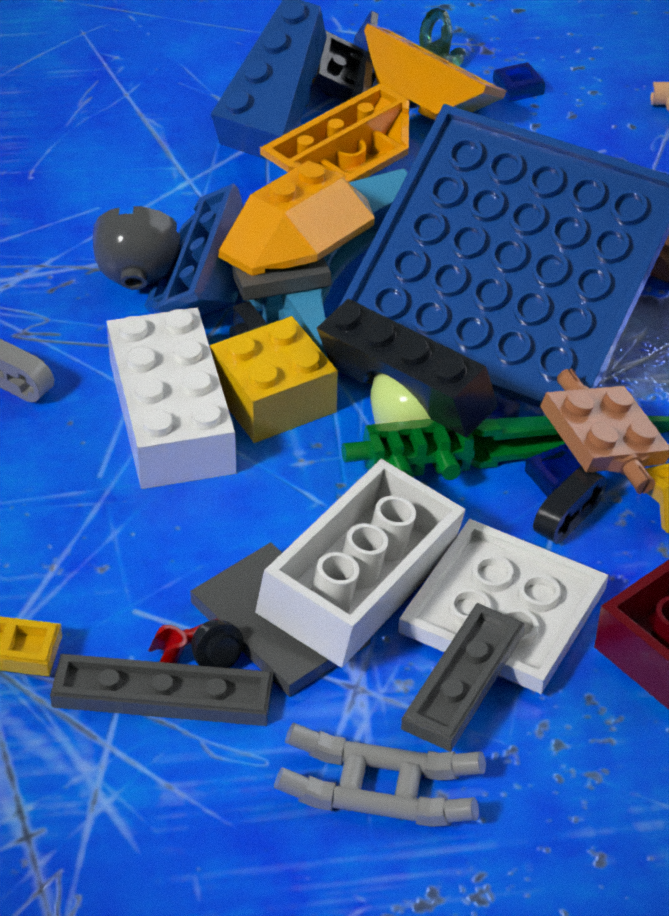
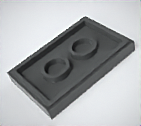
(234, 599)

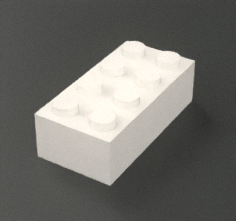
(171, 398)
(358, 562)

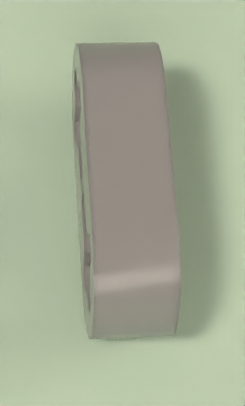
(23, 373)

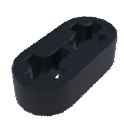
(569, 505)

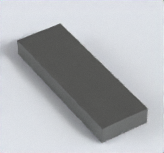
(463, 677)

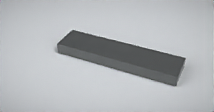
(162, 689)

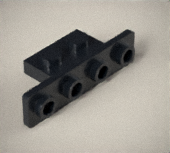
(345, 66)

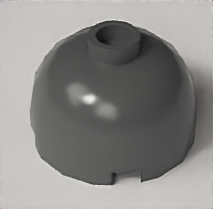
(136, 246)

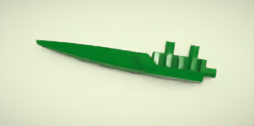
(424, 441)

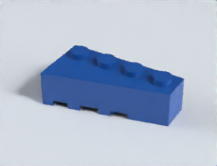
(273, 80)

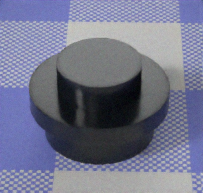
(217, 644)

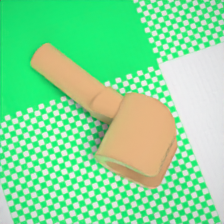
(661, 94)

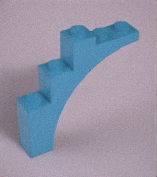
(308, 305)

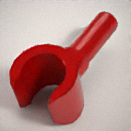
(172, 641)

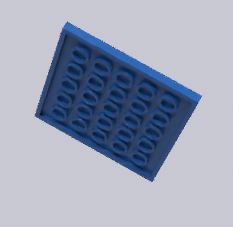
(516, 251)

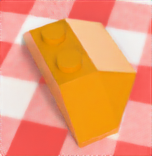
(426, 76)
(349, 139)
(296, 221)

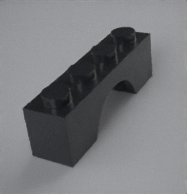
(444, 382)

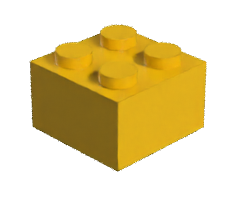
(275, 378)

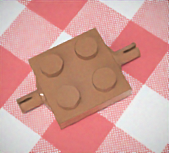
(605, 429)

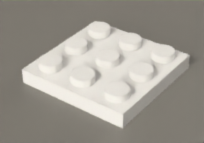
(516, 580)

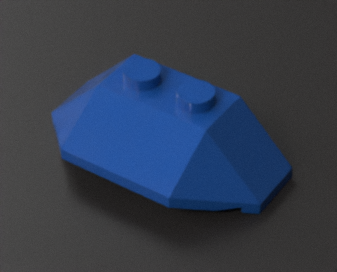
(199, 274)

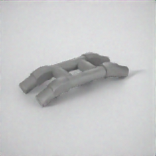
(357, 756)

